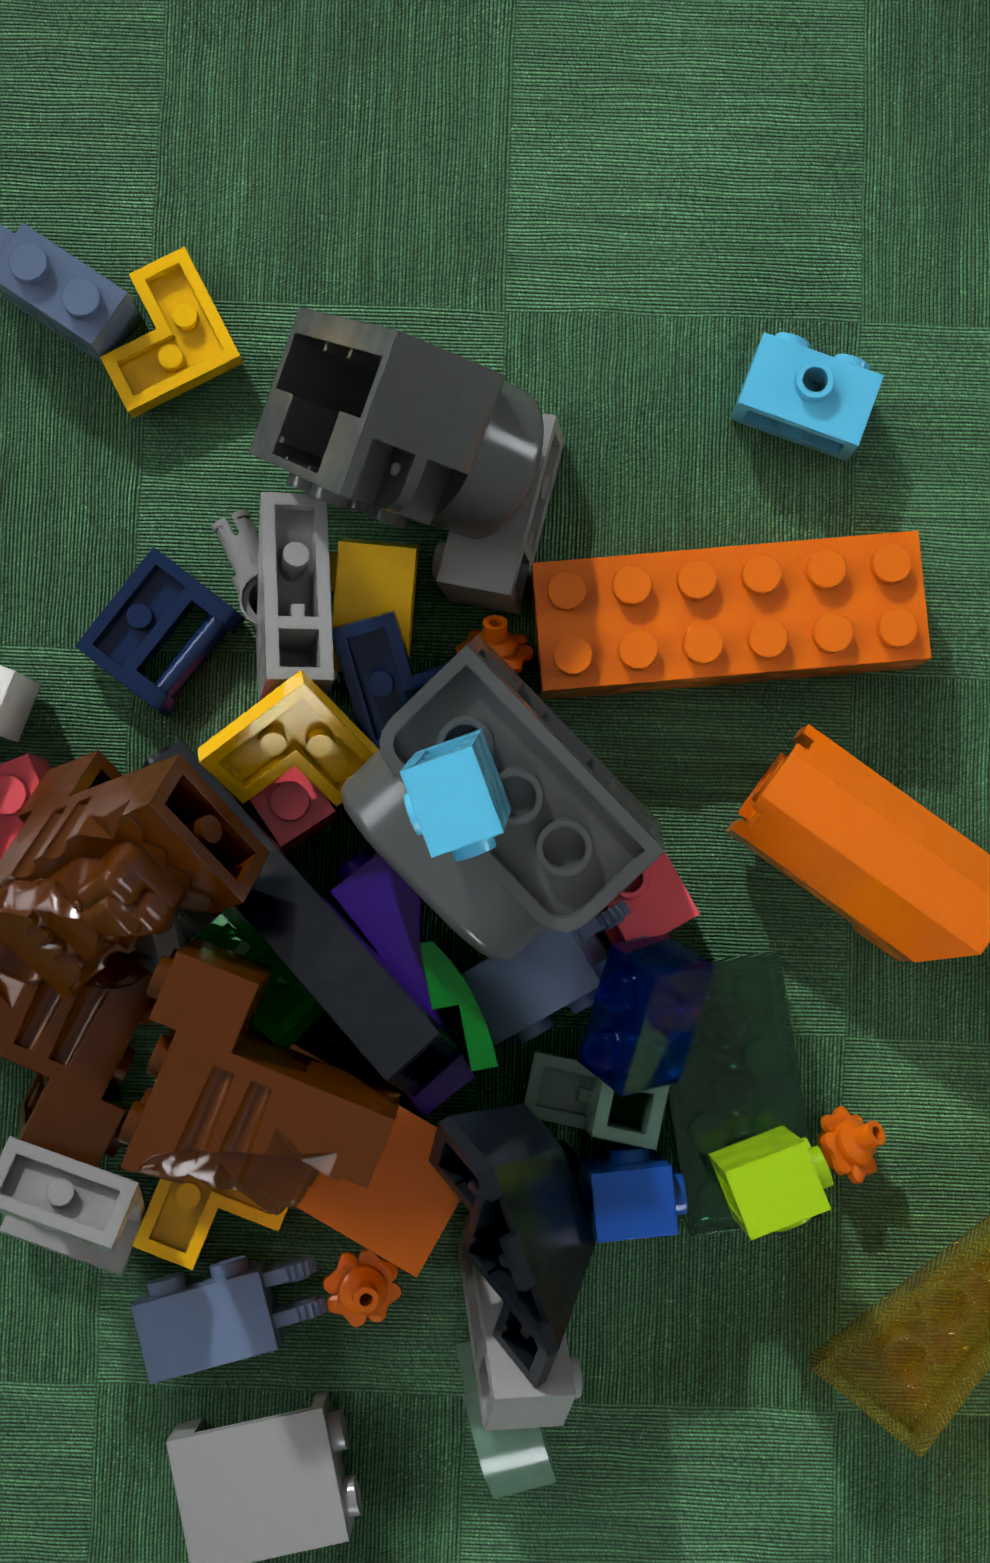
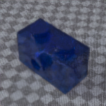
(644, 1014)

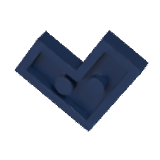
(377, 670)

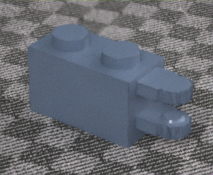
(64, 293)
(543, 978)
(219, 1315)

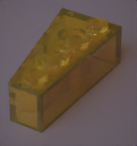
(919, 1346)

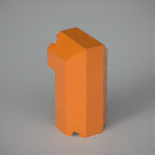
(869, 852)

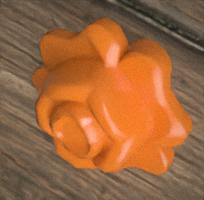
(507, 645)
(850, 1144)
(361, 1287)

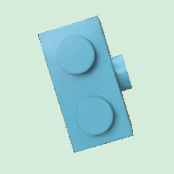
(807, 395)
(456, 796)

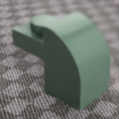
(569, 1094)
(508, 1458)

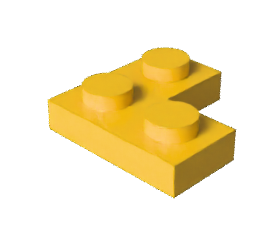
(185, 346)
(286, 730)
(183, 1216)

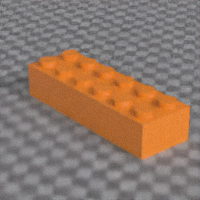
(730, 615)

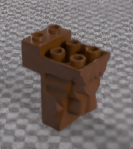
(117, 862)
(76, 1050)
(238, 1103)

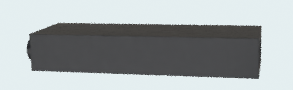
(335, 959)

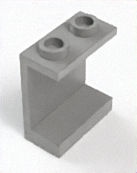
(69, 1206)
(264, 1485)

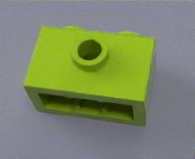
(773, 1181)

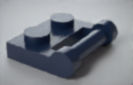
(142, 621)

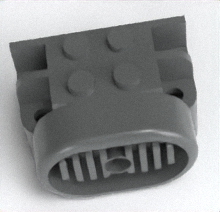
(398, 427)
(571, 822)

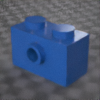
(631, 1194)

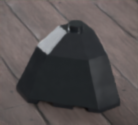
(524, 1225)

